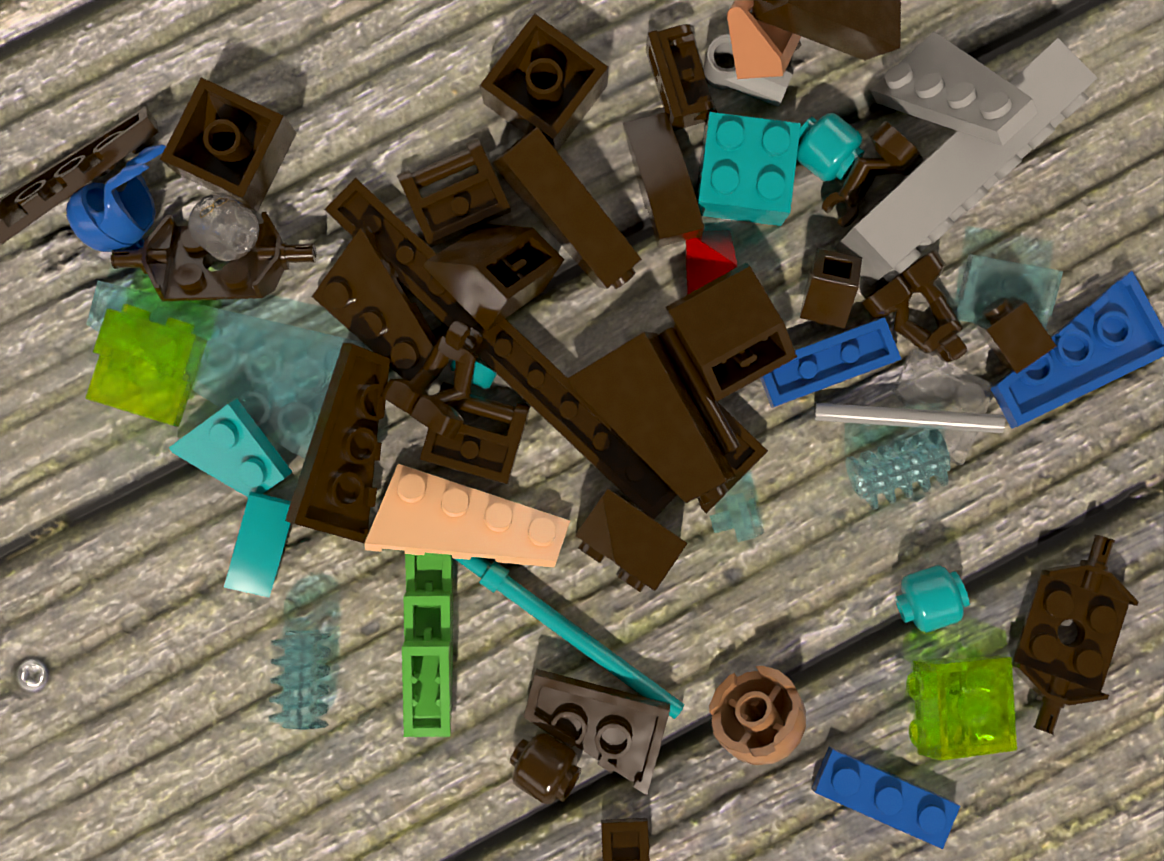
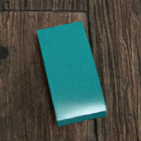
(259, 545)

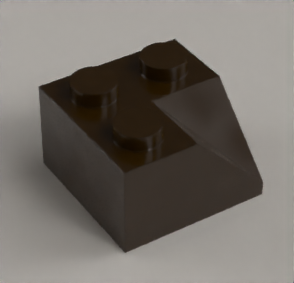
(544, 82)
(229, 144)
(630, 540)

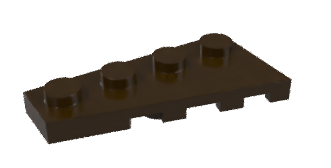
(73, 172)
(339, 465)

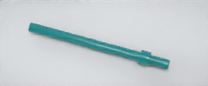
(495, 578)

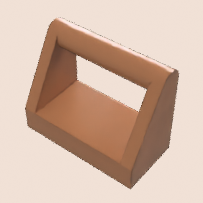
(757, 46)

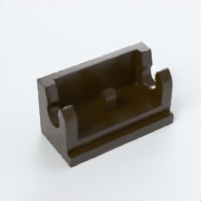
(679, 76)

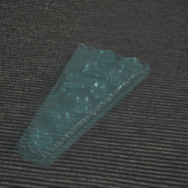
(268, 366)

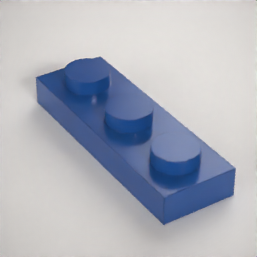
(832, 362)
(885, 797)

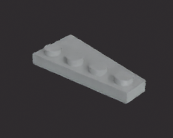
(955, 92)

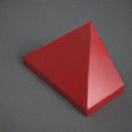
(708, 258)

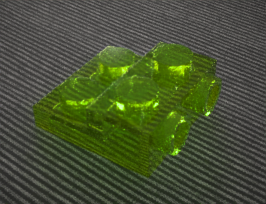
(145, 364)
(962, 707)

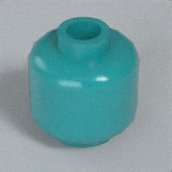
(829, 147)
(932, 598)

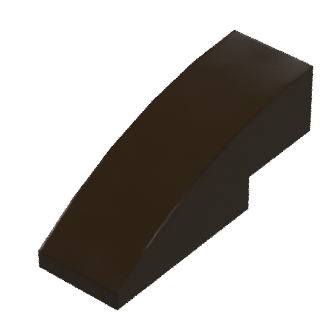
(663, 180)

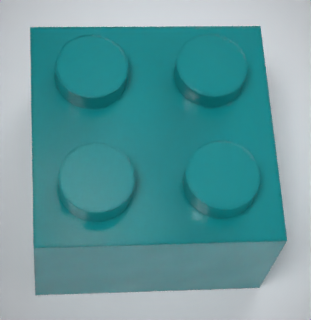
(747, 168)

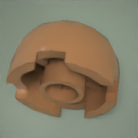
(758, 716)

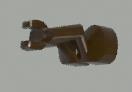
(898, 157)
(896, 296)
(433, 410)

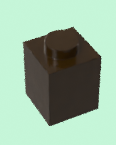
(831, 288)
(1014, 333)

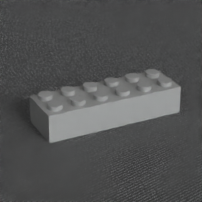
(963, 171)

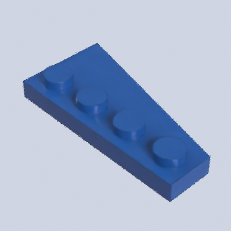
(1092, 349)

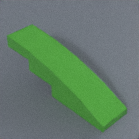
(428, 645)

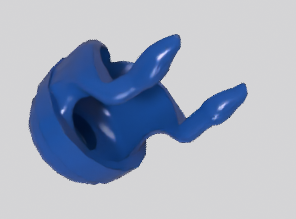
(112, 218)

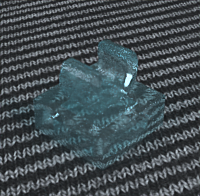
(741, 516)

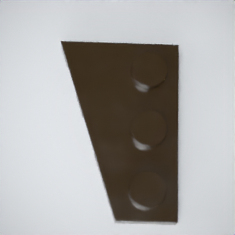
(604, 722)

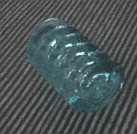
(900, 468)
(300, 679)

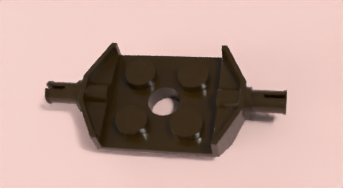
(181, 265)
(1098, 608)

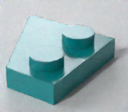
(233, 451)

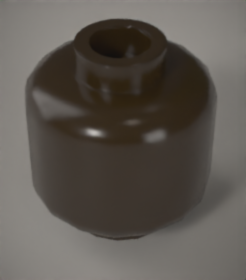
(545, 768)

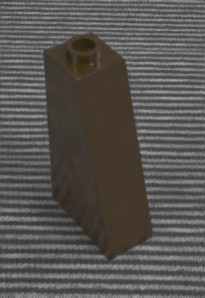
(850, 26)
(567, 210)
(656, 416)

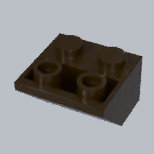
(495, 270)
(731, 331)

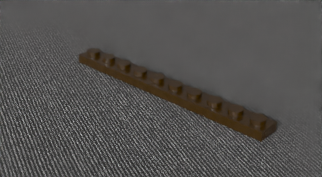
(506, 354)

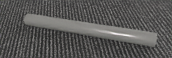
(910, 417)

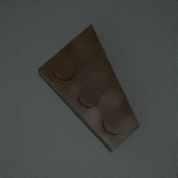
(372, 305)

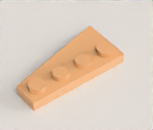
(452, 519)

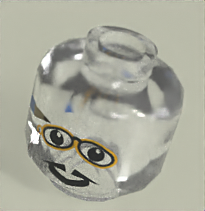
(223, 223)

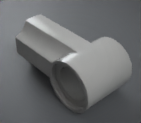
(765, 89)

